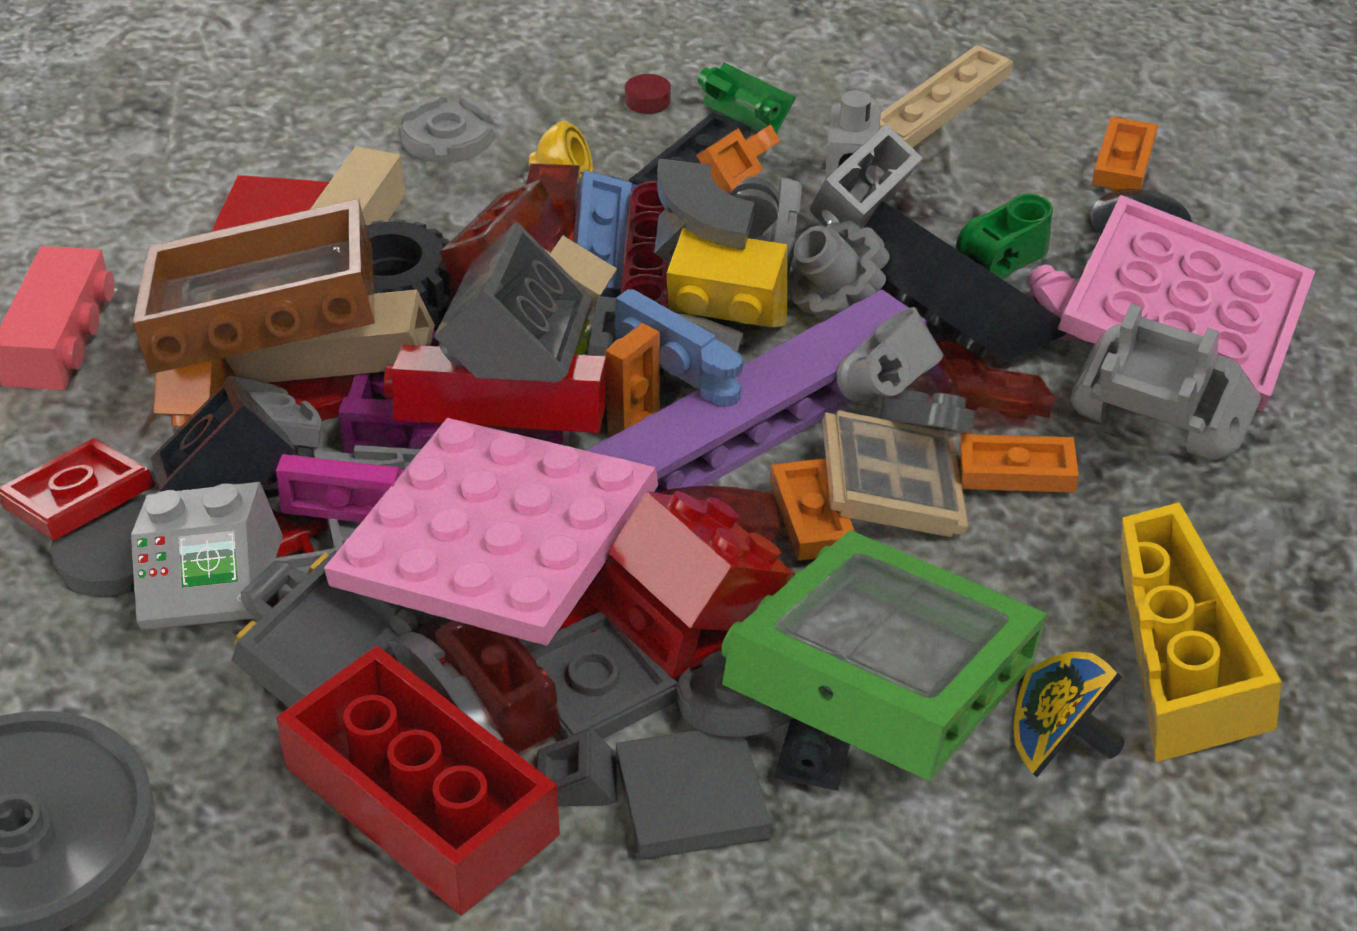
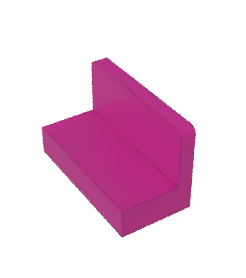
(331, 487)

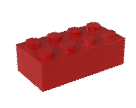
(420, 778)

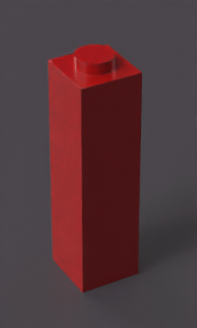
(434, 389)

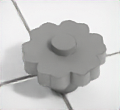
(836, 268)

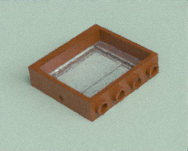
(255, 287)

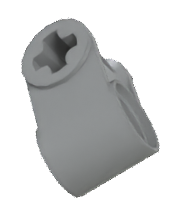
(889, 358)

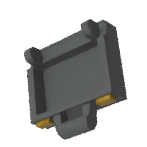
(311, 629)

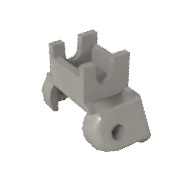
(1165, 377)

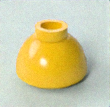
(563, 146)

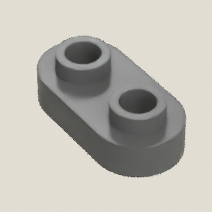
(943, 413)

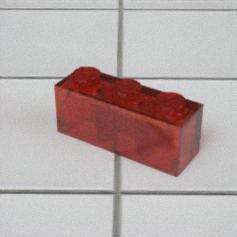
(527, 205)

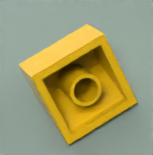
(729, 281)

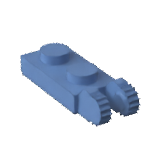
(684, 348)

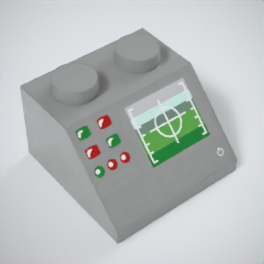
(200, 552)

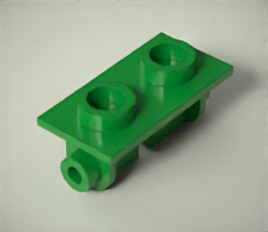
(744, 97)

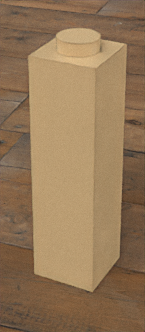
(372, 178)
(361, 350)

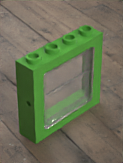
(897, 643)

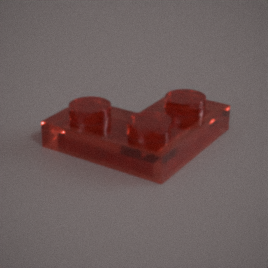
(1007, 391)

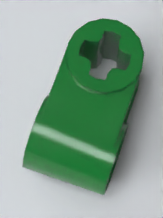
(1009, 235)

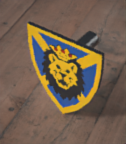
(1059, 702)

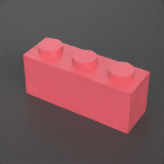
(53, 317)

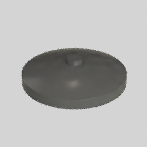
(69, 818)

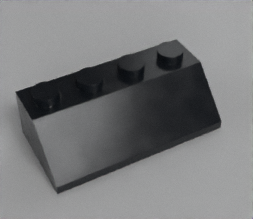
(959, 291)

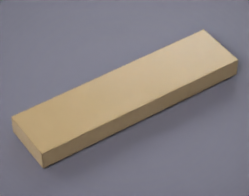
(946, 94)

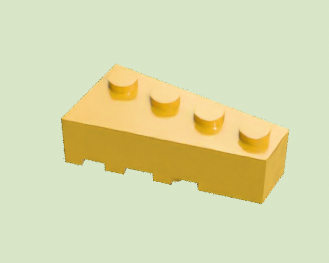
(1193, 646)

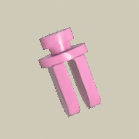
(1052, 290)

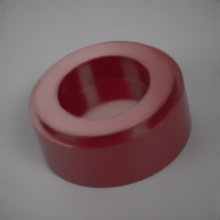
(647, 93)

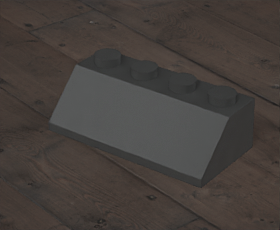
(514, 313)

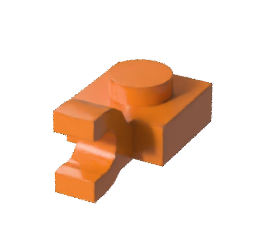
(736, 158)

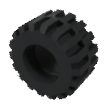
(410, 259)

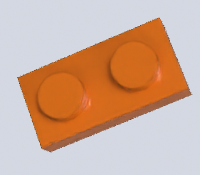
(1124, 154)
(632, 378)
(1018, 463)
(805, 506)

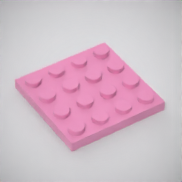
(1191, 283)
(492, 530)

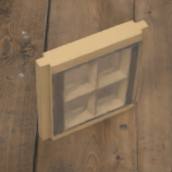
(893, 474)

